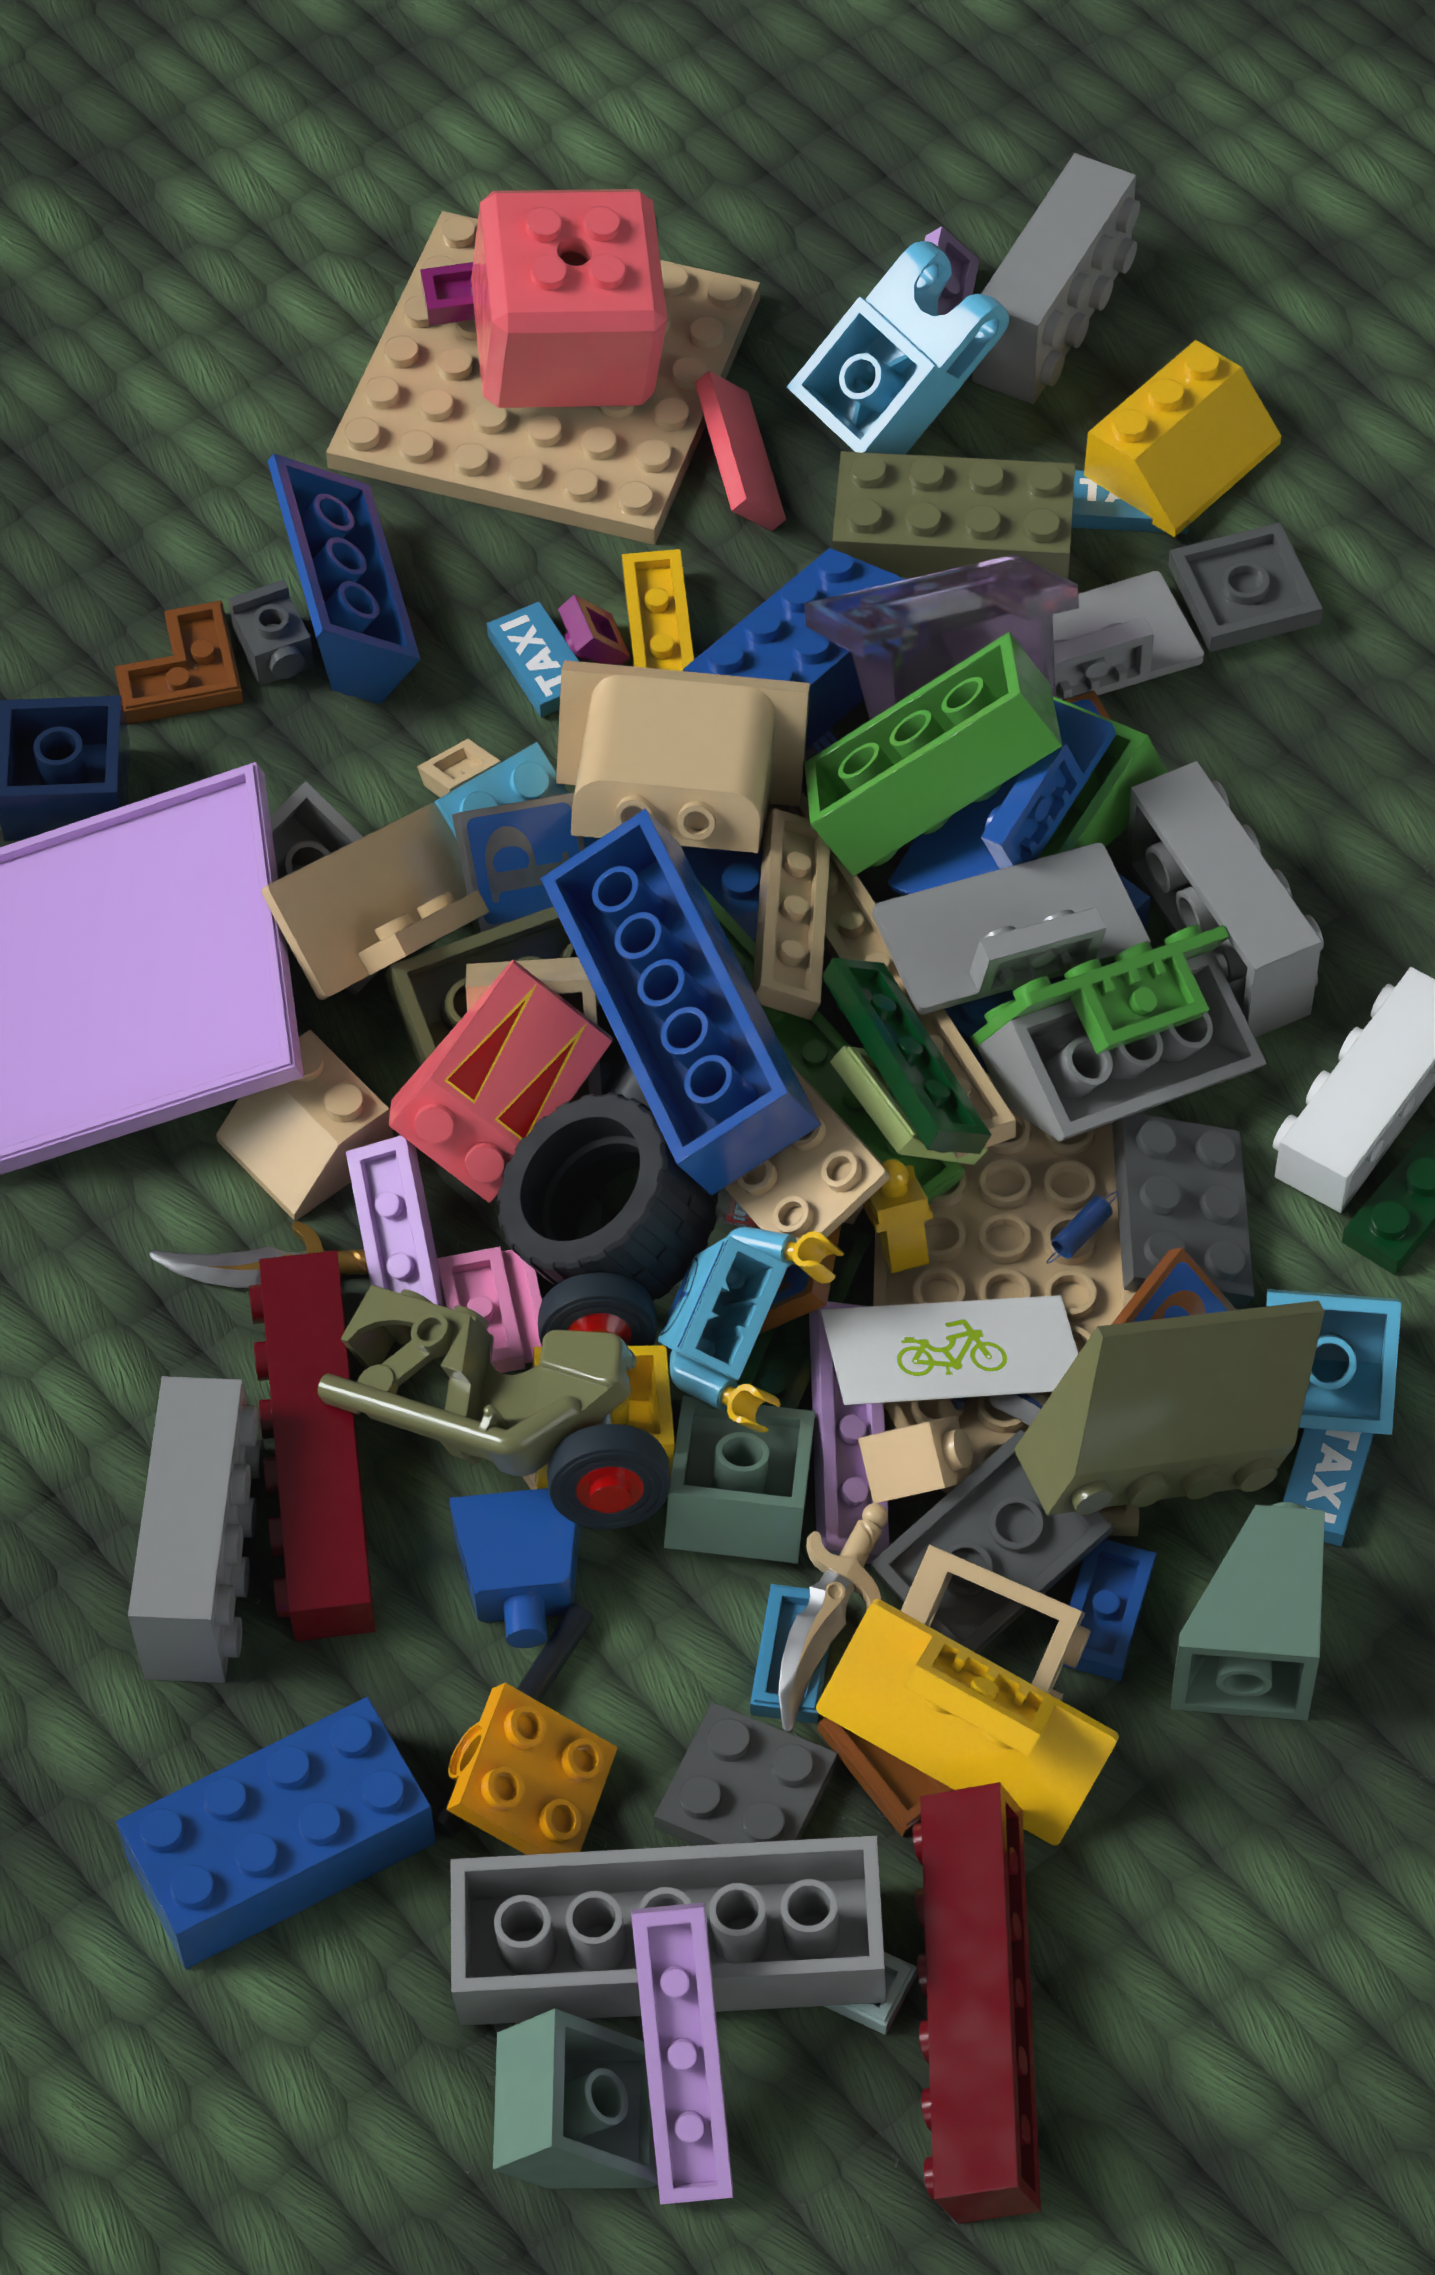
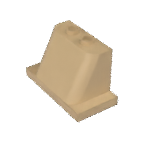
(684, 746)

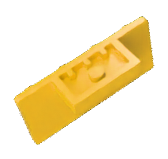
(965, 1719)

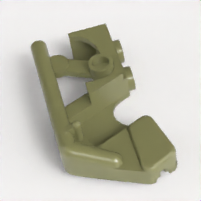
(486, 1412)

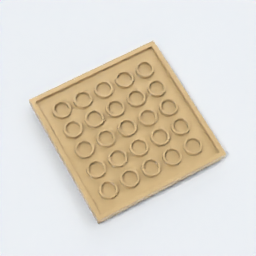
(589, 467)

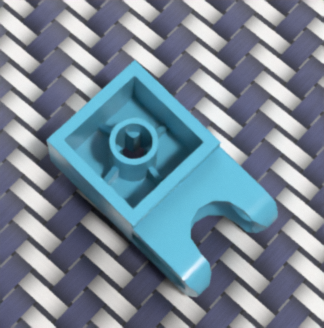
(895, 358)

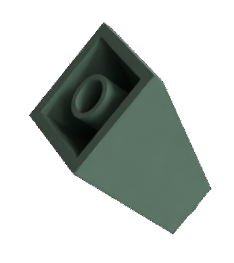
(1258, 1622)

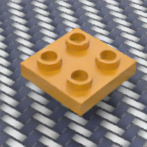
(529, 1774)

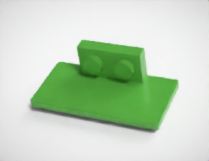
(1123, 1000)

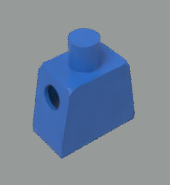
(517, 1560)

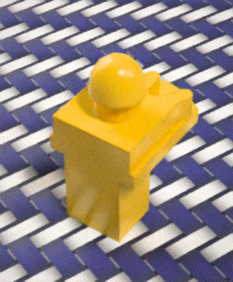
(899, 1216)

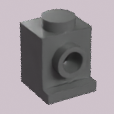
(271, 633)

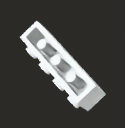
(1365, 1099)

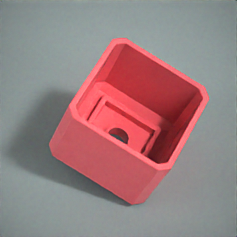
(568, 298)

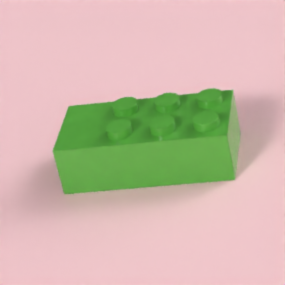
(931, 755)

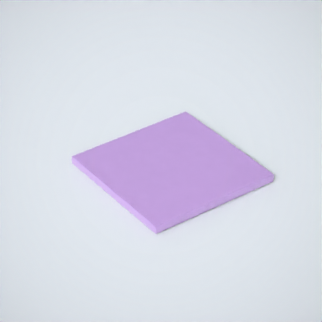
(141, 969)

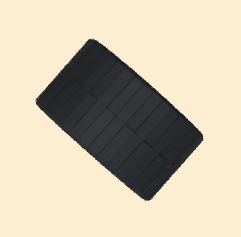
(569, 1162)

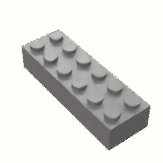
(557, 1930)

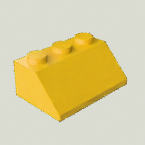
(1182, 438)

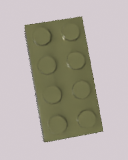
(952, 511)

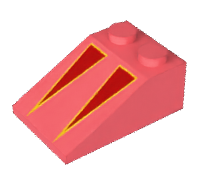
(496, 1077)

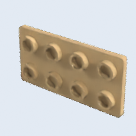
(374, 901)
(814, 1179)

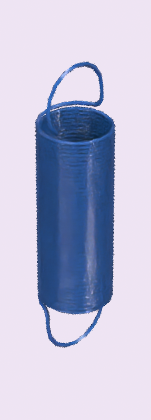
(1082, 1227)

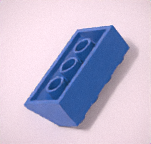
(346, 579)

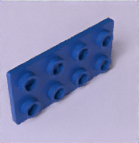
(1015, 820)

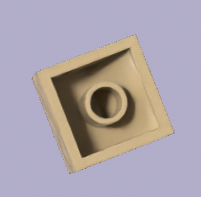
(300, 1131)

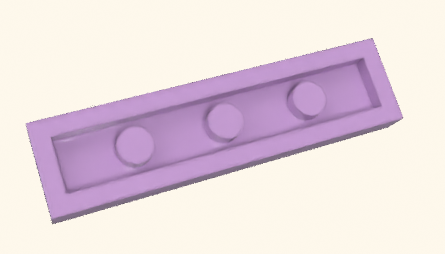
(838, 1463)
(682, 2053)

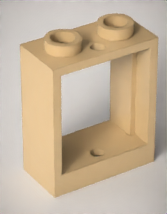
(934, 1577)

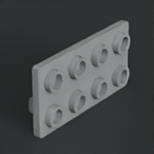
(1121, 637)
(1008, 927)

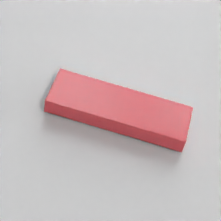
(740, 451)

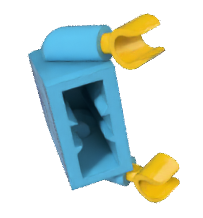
(723, 1311)

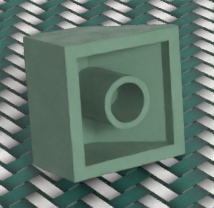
(739, 1486)
(572, 2105)

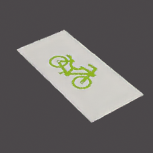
(949, 1349)

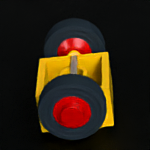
(624, 1463)

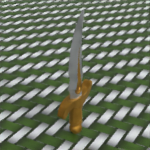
(243, 1268)

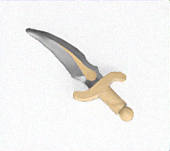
(826, 1609)

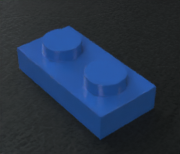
(1112, 1596)

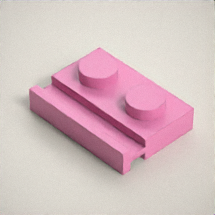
(501, 1291)

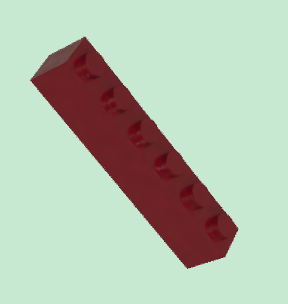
(315, 1449)
(977, 2005)

